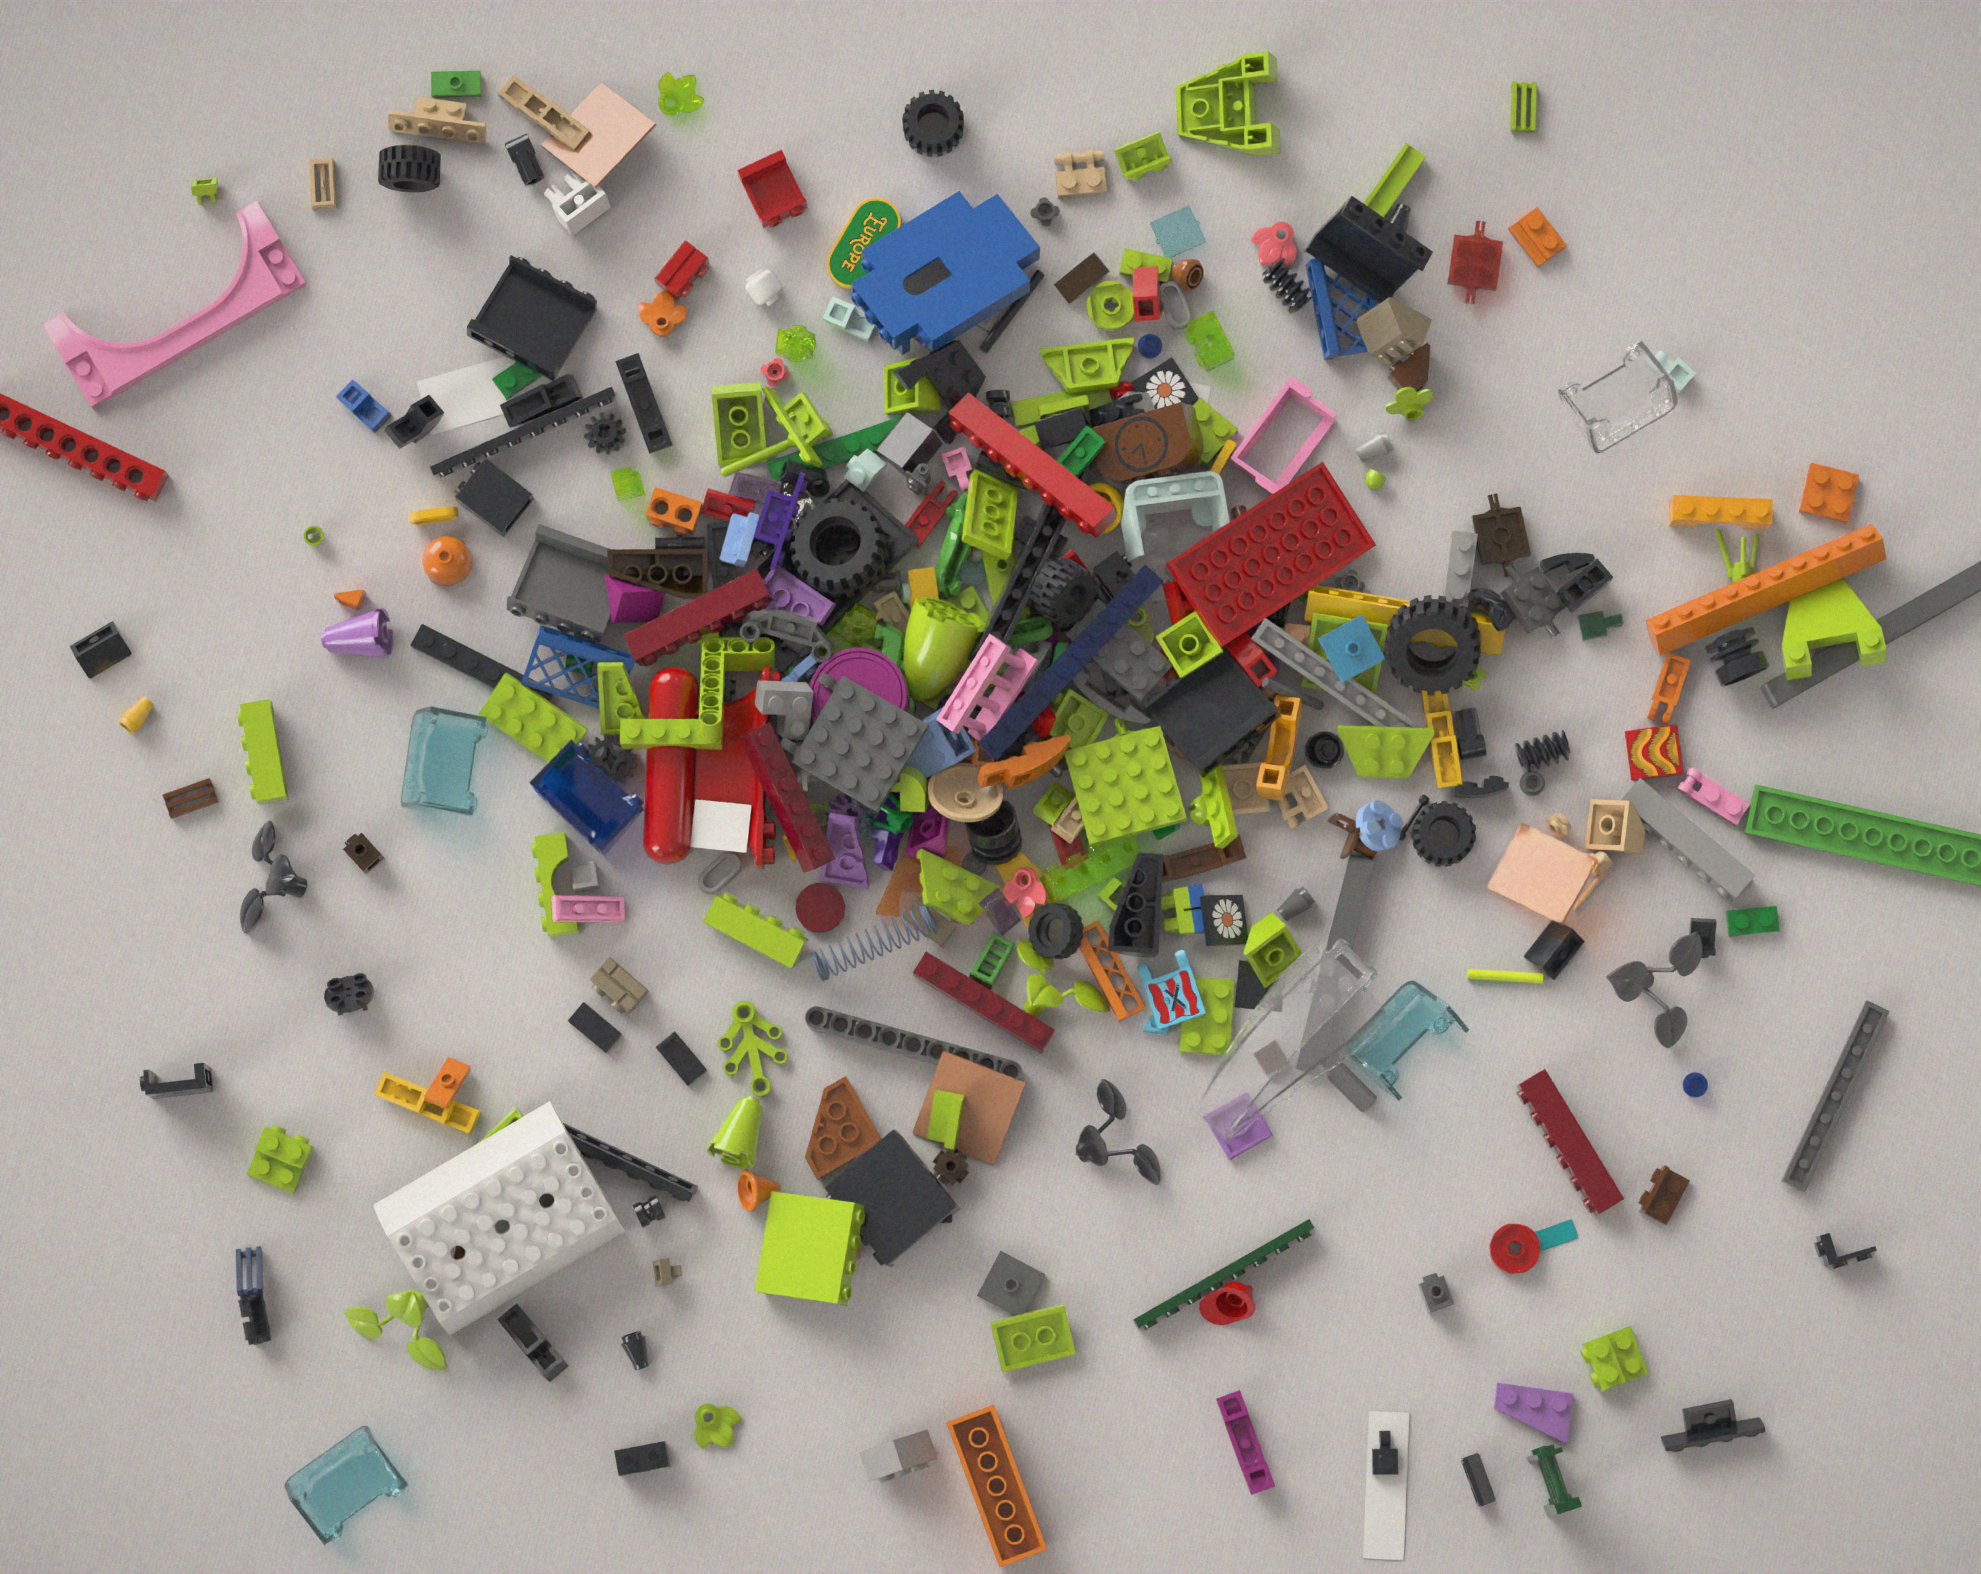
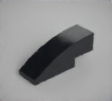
(541, 400)
(533, 1343)

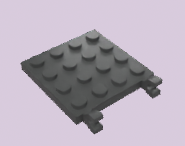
(858, 742)

